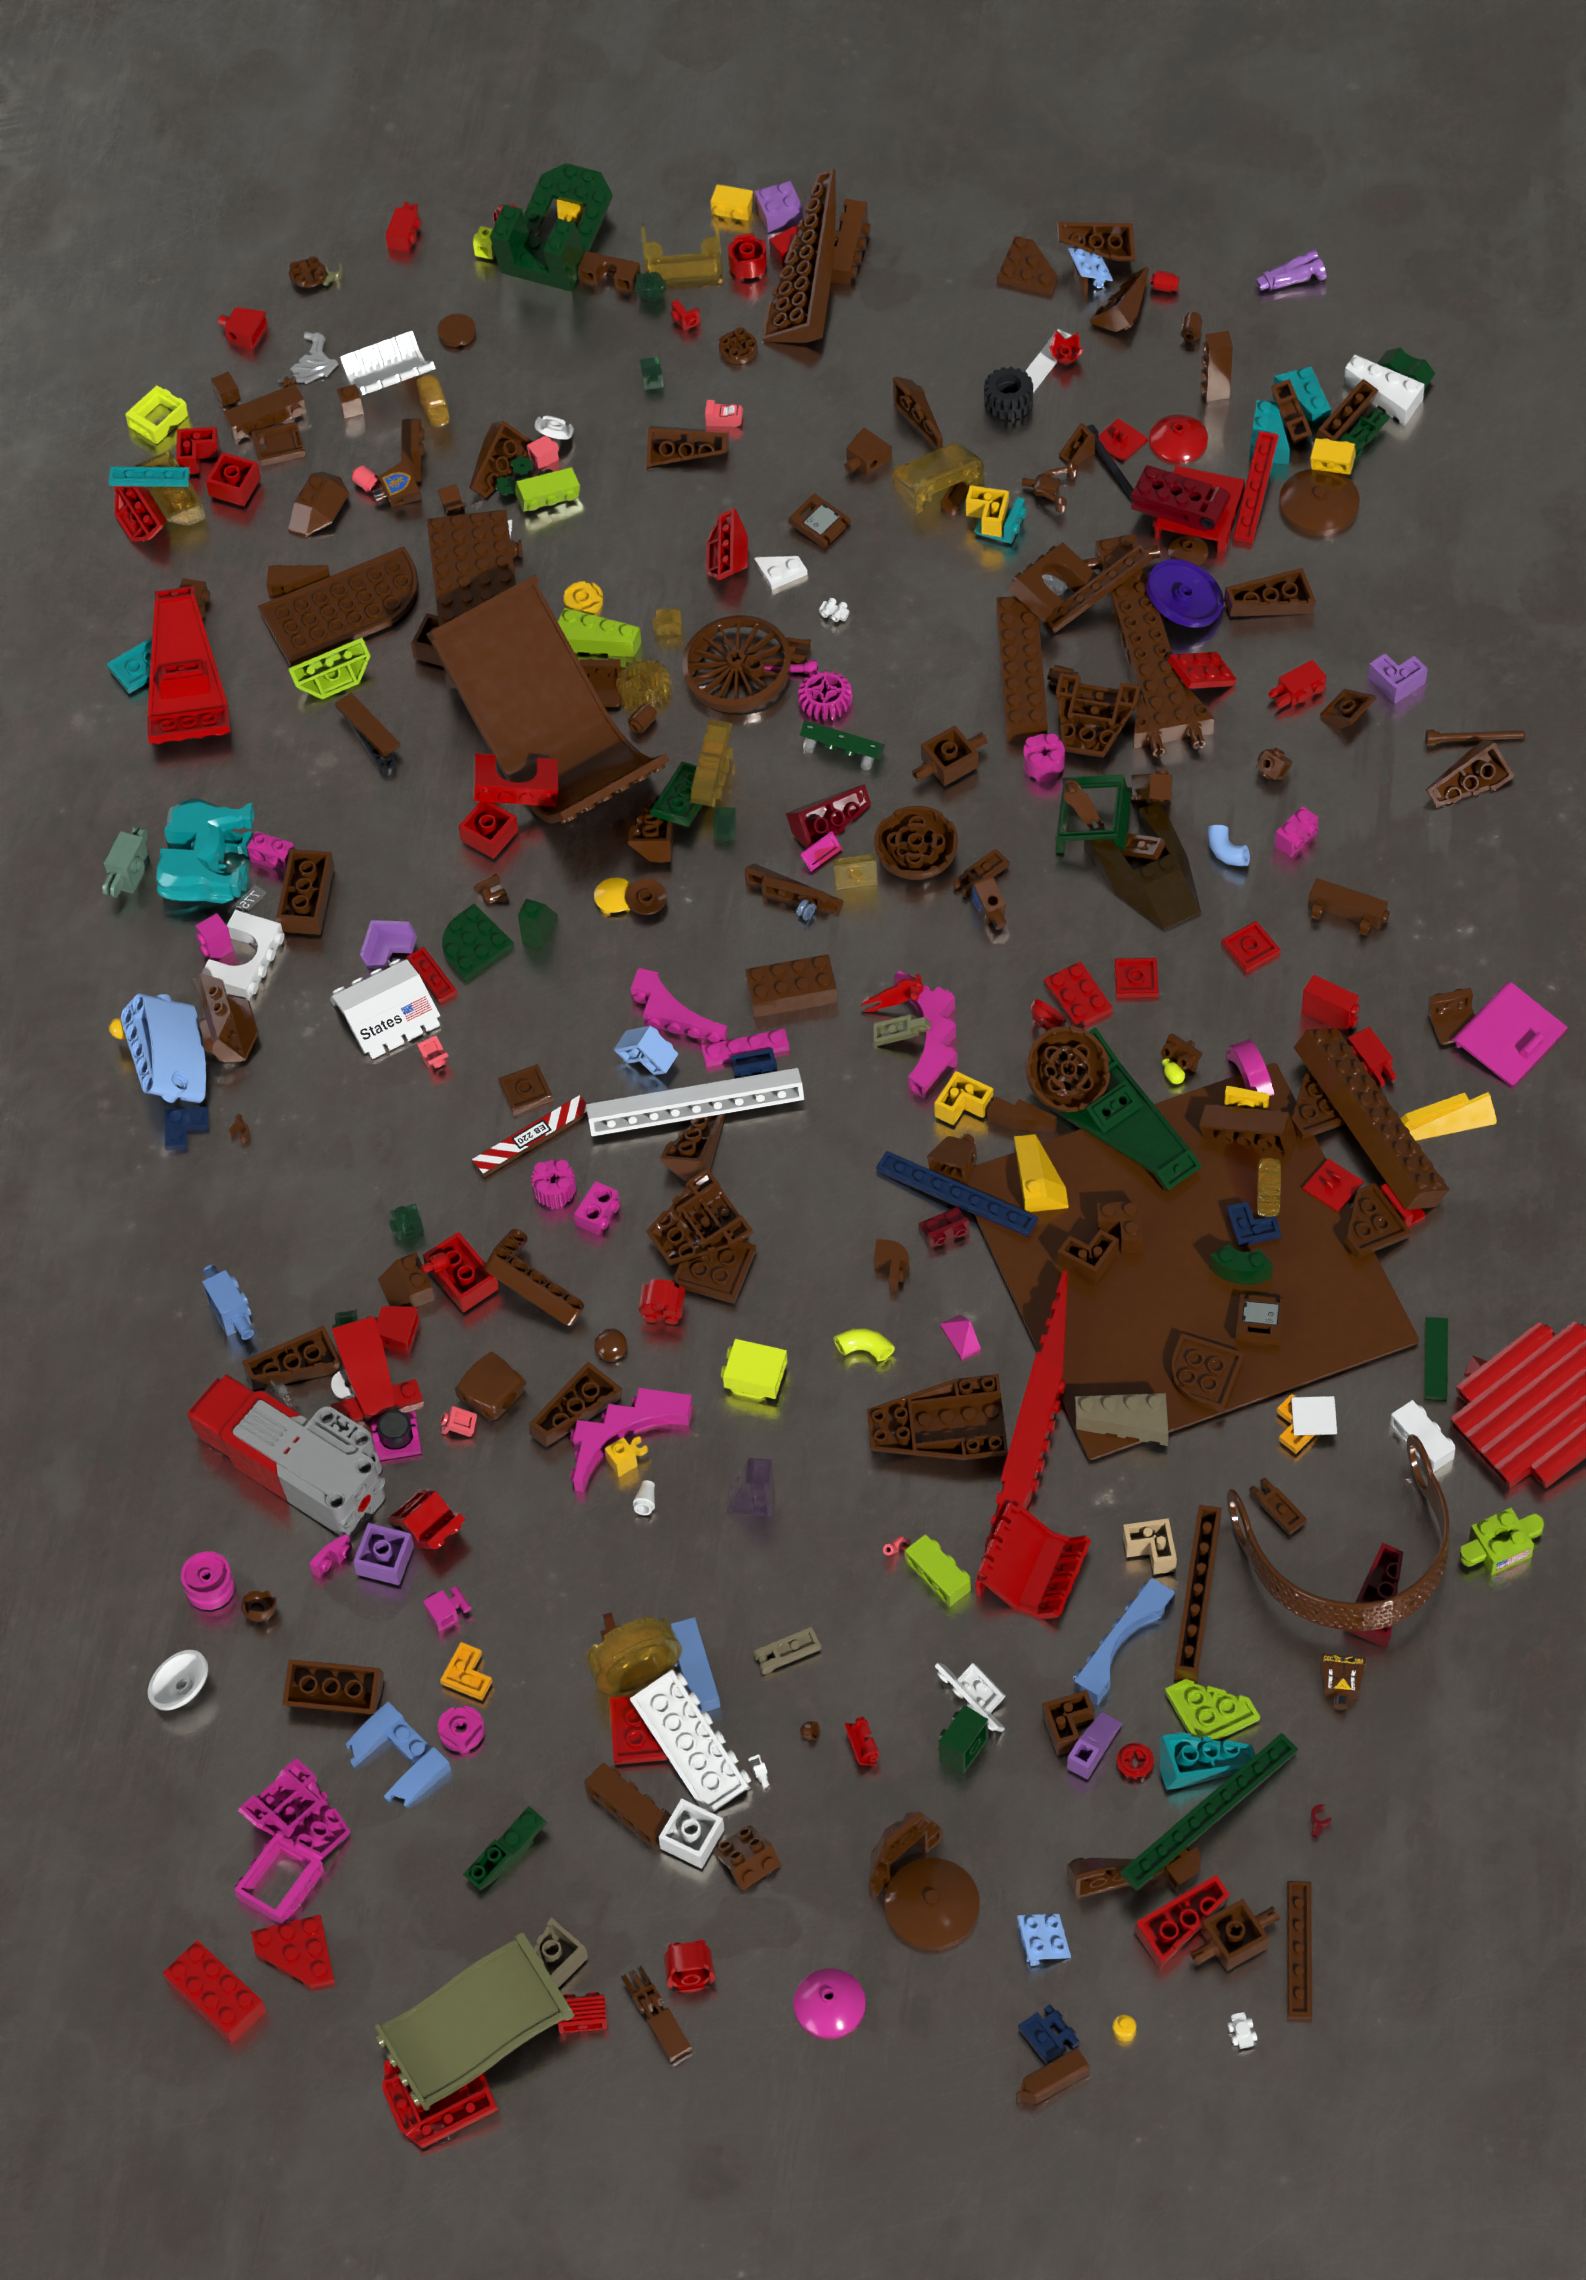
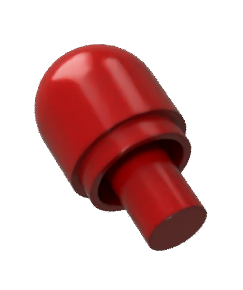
(436, 1263)

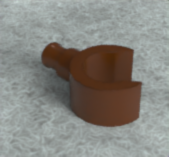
(239, 1125)

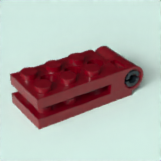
(1179, 499)

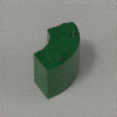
(1404, 364)
(1241, 1266)

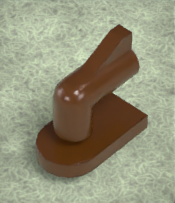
(798, 644)
(484, 888)

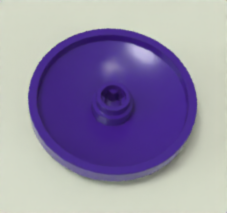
(1184, 593)

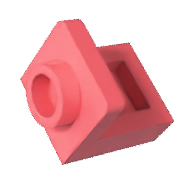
(432, 1052)

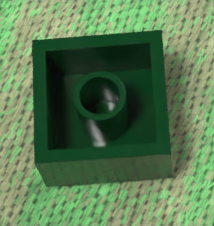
(963, 1739)

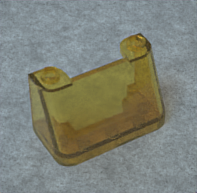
(935, 472)

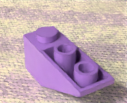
(1092, 1745)

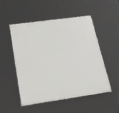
(1314, 1415)

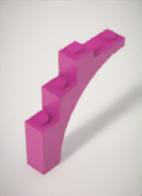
(938, 1057)
(648, 1410)

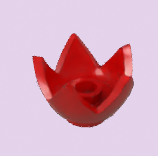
(1069, 346)

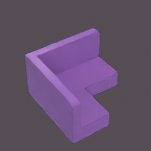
(1397, 680)
(384, 939)

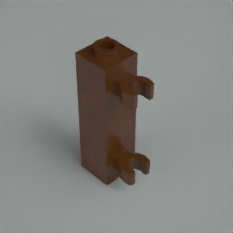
(1348, 904)

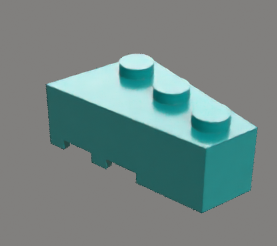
(1309, 395)
(1268, 419)

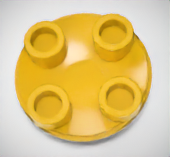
(611, 895)

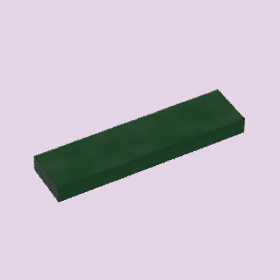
(1436, 1358)

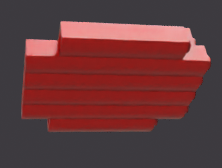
(1528, 1406)

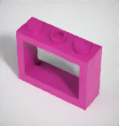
(298, 1891)

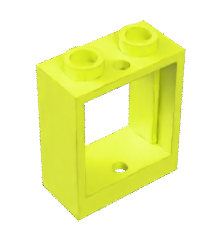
(154, 433)

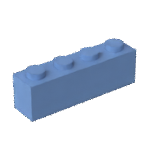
(695, 1665)

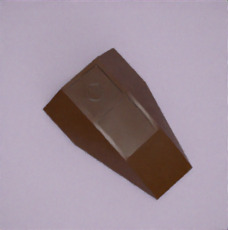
(944, 1421)

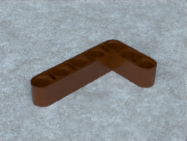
(529, 1282)

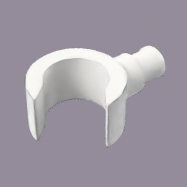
(759, 1770)

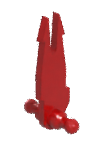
(896, 994)

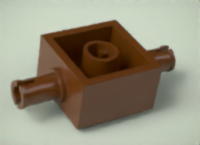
(949, 756)
(1234, 1949)

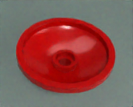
(1178, 438)

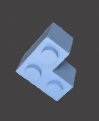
(648, 1047)

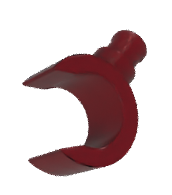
(1318, 1825)

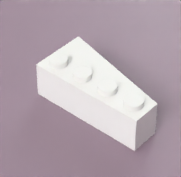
(1396, 392)

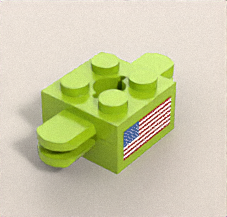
(1507, 1548)

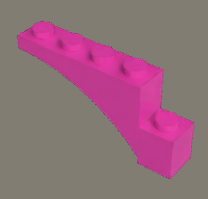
(668, 1014)

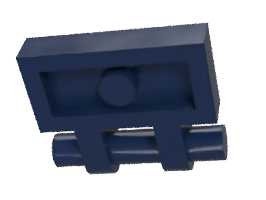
(1043, 2039)

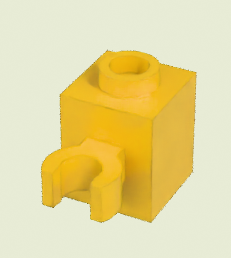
(623, 1456)

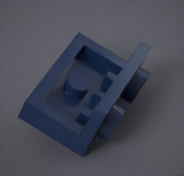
(753, 1063)

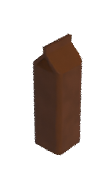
(1053, 2077)

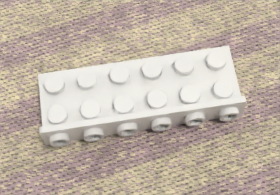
(691, 1742)

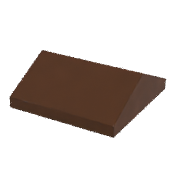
(1347, 708)

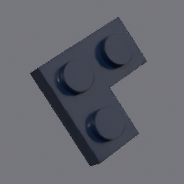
(181, 1121)
(1251, 1231)

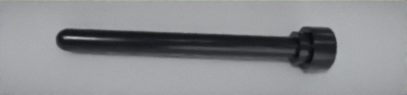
(1110, 462)

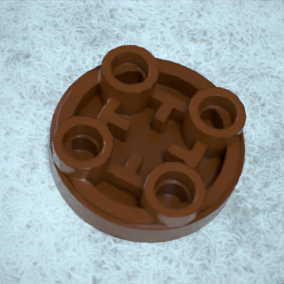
(738, 346)

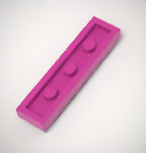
(721, 1052)

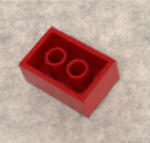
(466, 1277)

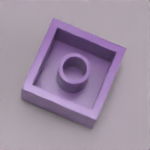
(778, 206)
(383, 1554)

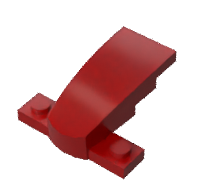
(368, 1373)

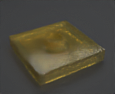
(855, 872)

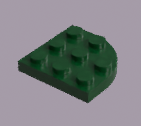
(473, 942)

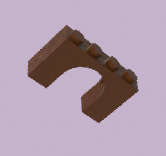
(1059, 562)

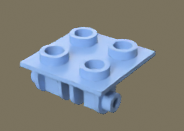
(1091, 266)
(1043, 1937)

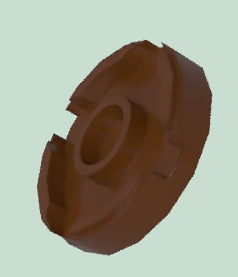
(456, 330)

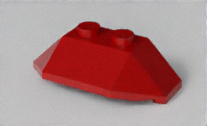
(137, 513)
(727, 546)

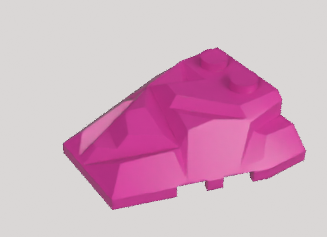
(297, 1812)

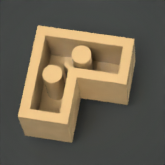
(1152, 1539)

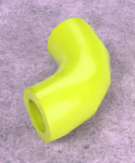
(864, 1340)

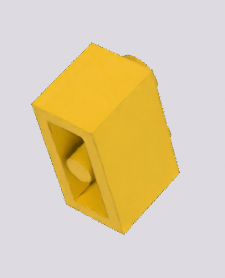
(732, 202)
(1333, 456)

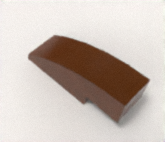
(1020, 1116)

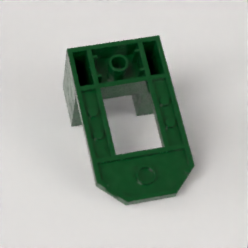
(557, 258)

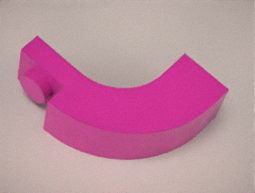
(1251, 1066)

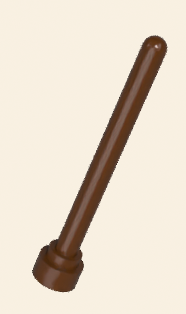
(1433, 737)

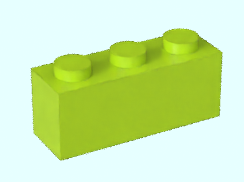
(547, 489)
(938, 1570)

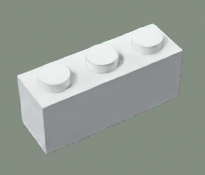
(1414, 1420)

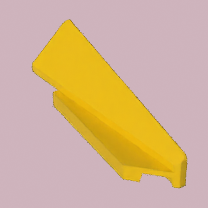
(1450, 1116)

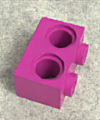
(269, 851)
(593, 1206)

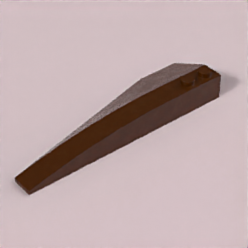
(804, 284)

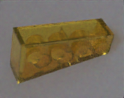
(712, 764)

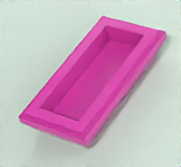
(821, 851)

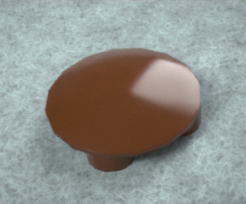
(307, 272)

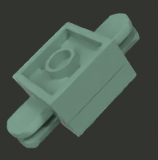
(126, 862)

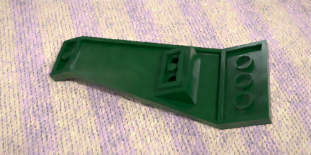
(1133, 1128)

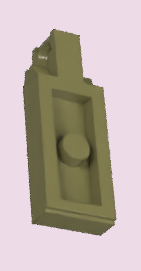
(899, 1029)

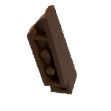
(785, 888)

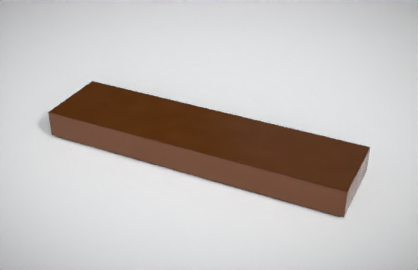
(367, 724)

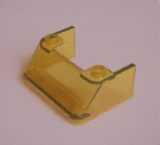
(684, 267)

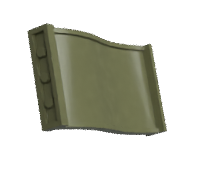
(473, 2021)

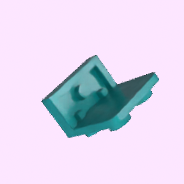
(1012, 522)

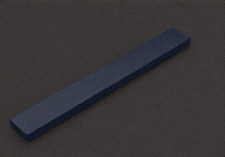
(957, 1194)

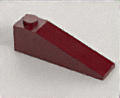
(827, 815)

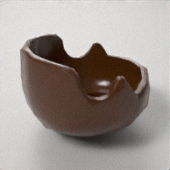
(610, 1345)
(258, 1605)

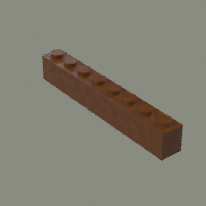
(1197, 1593)

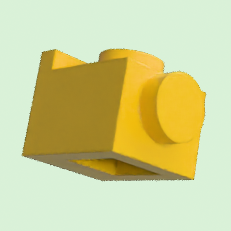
(569, 211)

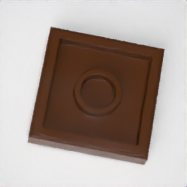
(525, 1089)

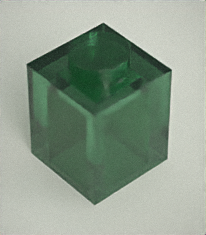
(651, 373)
(724, 823)

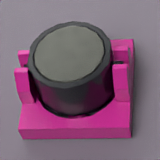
(395, 1431)

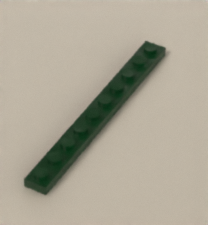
(1208, 1812)

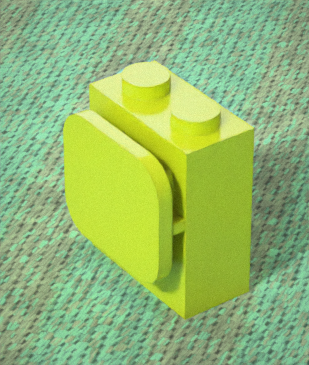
(754, 1369)

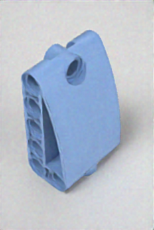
(166, 1047)

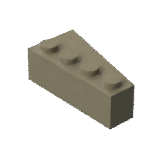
(1124, 1415)
(559, 1952)

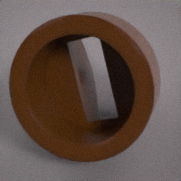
(810, 1730)

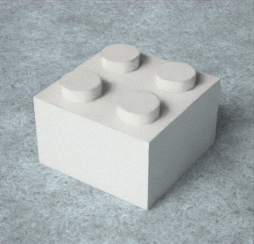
(691, 1833)

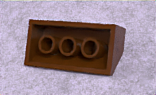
(332, 1686)

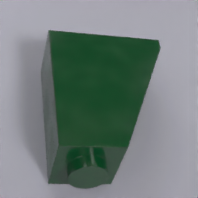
(535, 922)

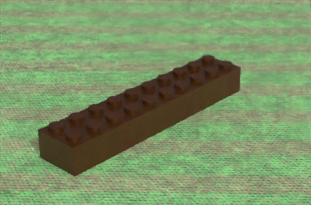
(1371, 1118)

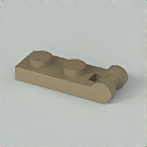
(787, 1650)

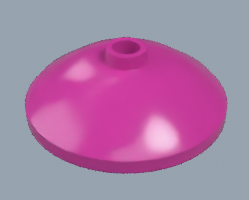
(833, 2016)

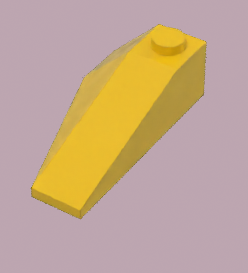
(1039, 1180)

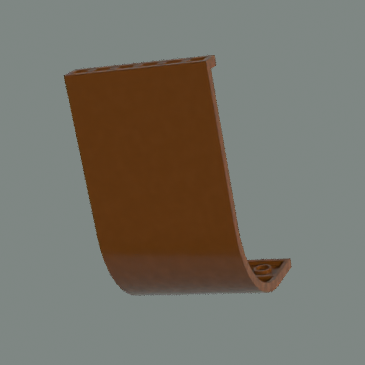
(537, 701)

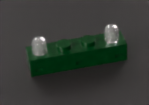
(834, 738)

